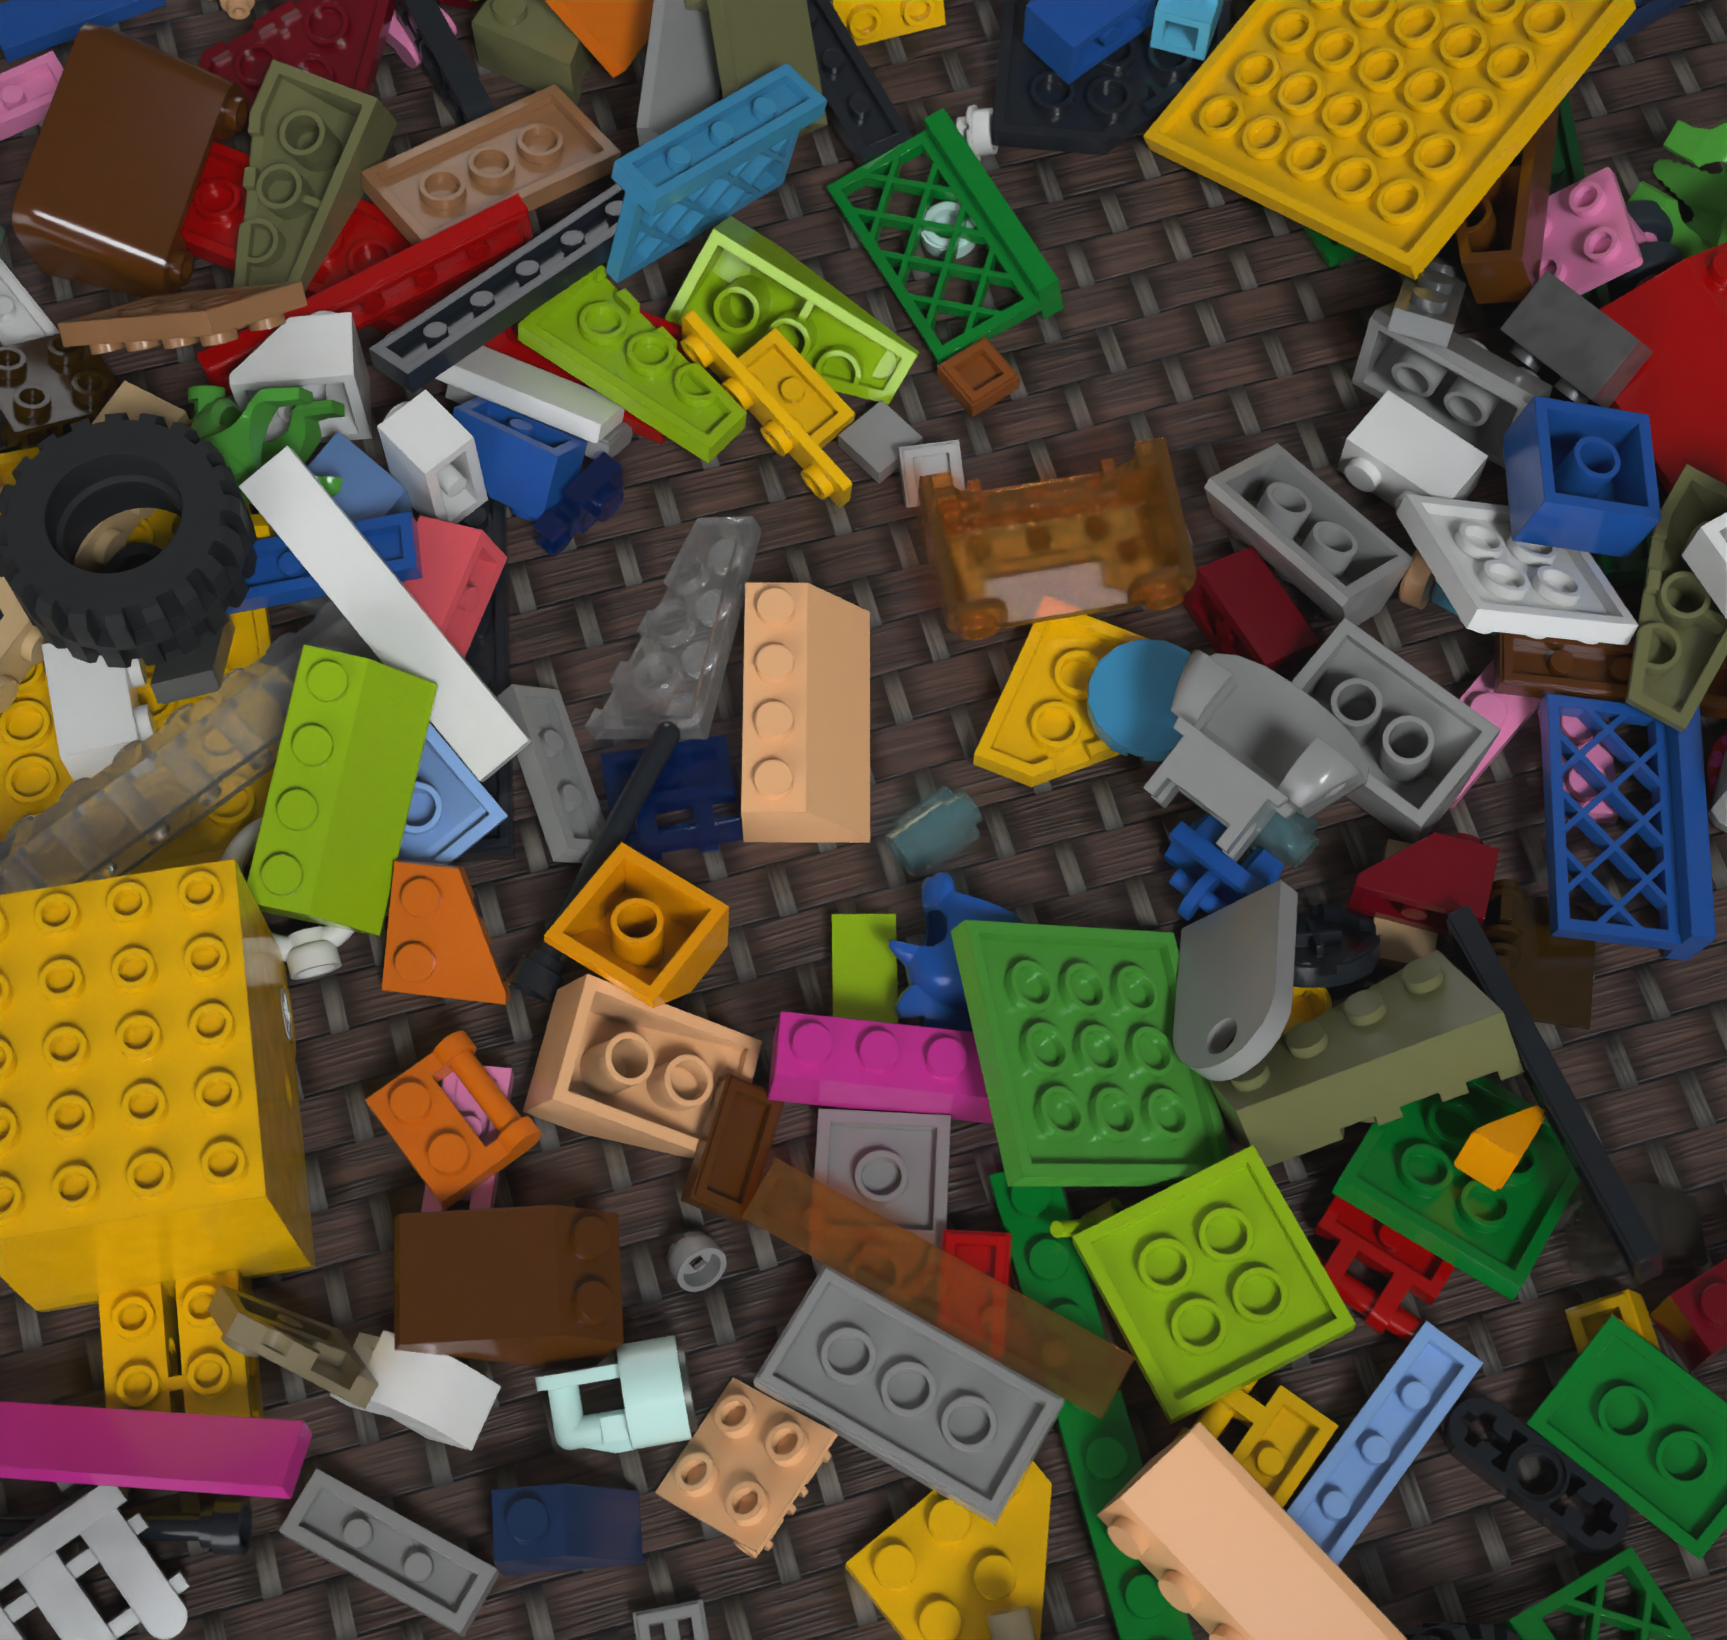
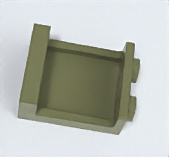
(758, 38)

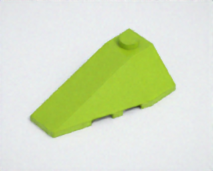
(752, 285)

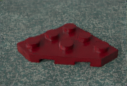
(317, 36)

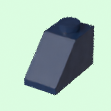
(565, 1528)

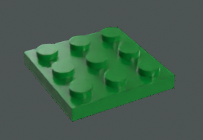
(1411, 1185)

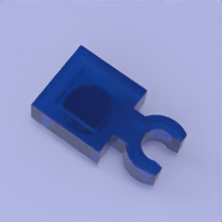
(589, 498)

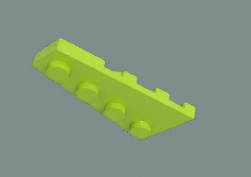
(620, 354)

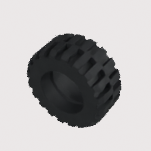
(103, 473)

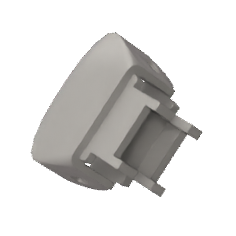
(1253, 749)

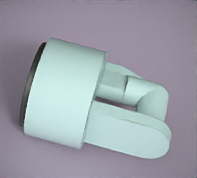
(654, 1395)

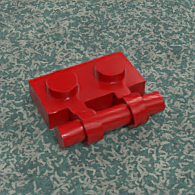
(1389, 1254)

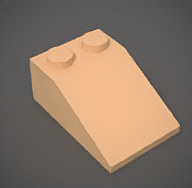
(632, 1068)

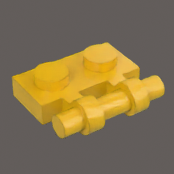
(1280, 1439)

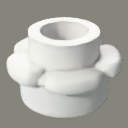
(977, 130)

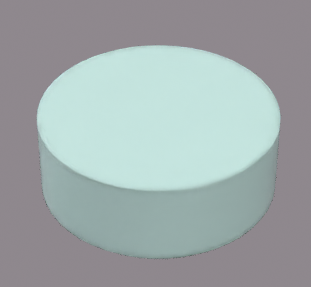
(944, 213)

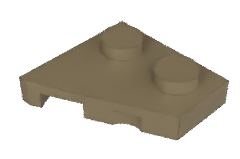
(293, 1342)

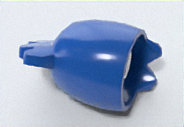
(932, 969)

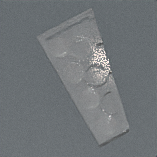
(685, 638)

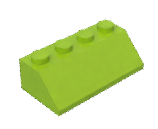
(341, 791)

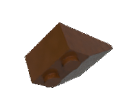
(509, 1285)

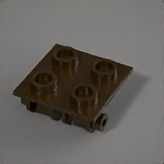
(49, 388)
(1546, 970)

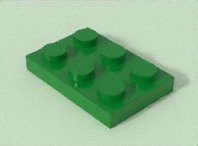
(1644, 1433)

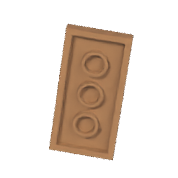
(526, 148)
(184, 318)

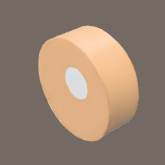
(1417, 583)

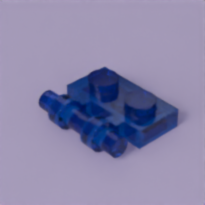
(693, 779)

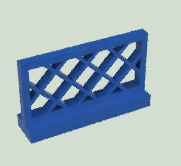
(1676, 837)

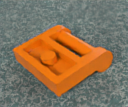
(435, 1133)

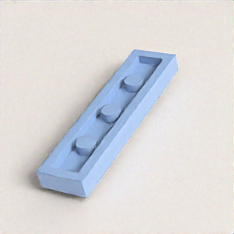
(1383, 1441)

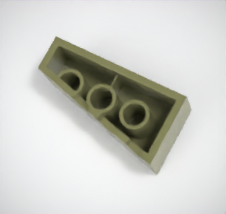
(530, 46)

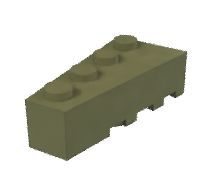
(1367, 1058)

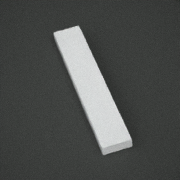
(383, 610)

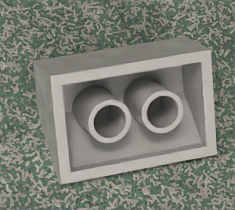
(679, 69)
(1454, 385)
(1308, 534)
(1410, 729)

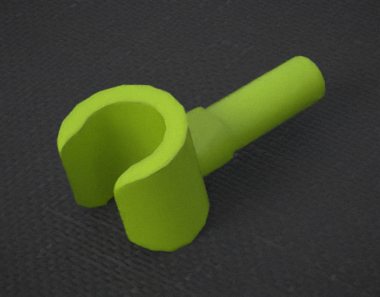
(1068, 1228)

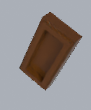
(732, 1149)

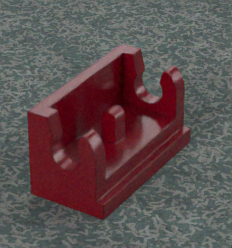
(1249, 613)

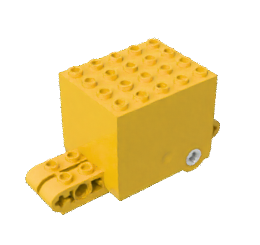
(150, 1122)

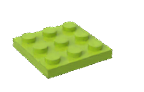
(1212, 1284)

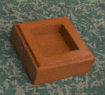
(978, 377)

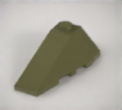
(304, 172)
(1680, 626)

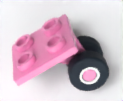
(1602, 239)

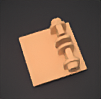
(747, 1466)

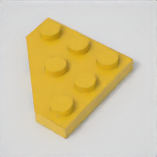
(1042, 713)
(949, 1568)

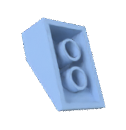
(447, 807)

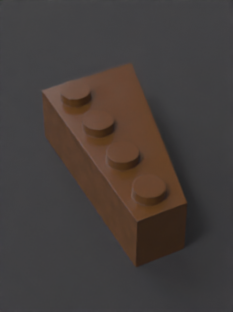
(1505, 231)

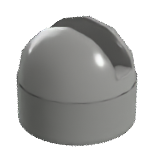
(706, 1271)

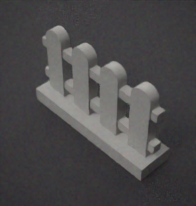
(113, 1543)

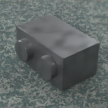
(1575, 341)

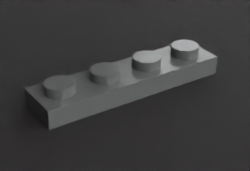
(1430, 304)

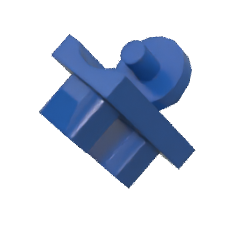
(1208, 875)

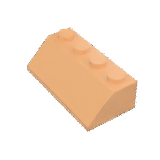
(805, 716)
(1234, 1551)

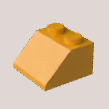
(642, 928)

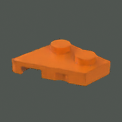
(438, 938)

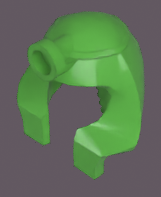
(1699, 189)
(242, 435)

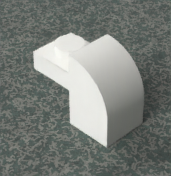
(426, 1391)

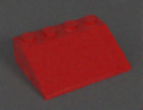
(1685, 378)

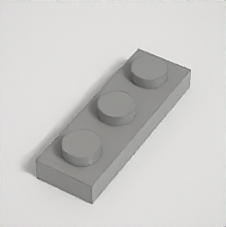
(555, 772)
(390, 1552)

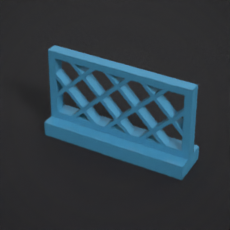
(708, 167)

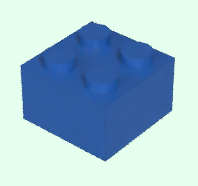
(1581, 477)

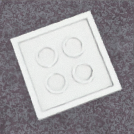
(1512, 583)

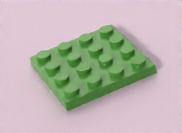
(1085, 1056)

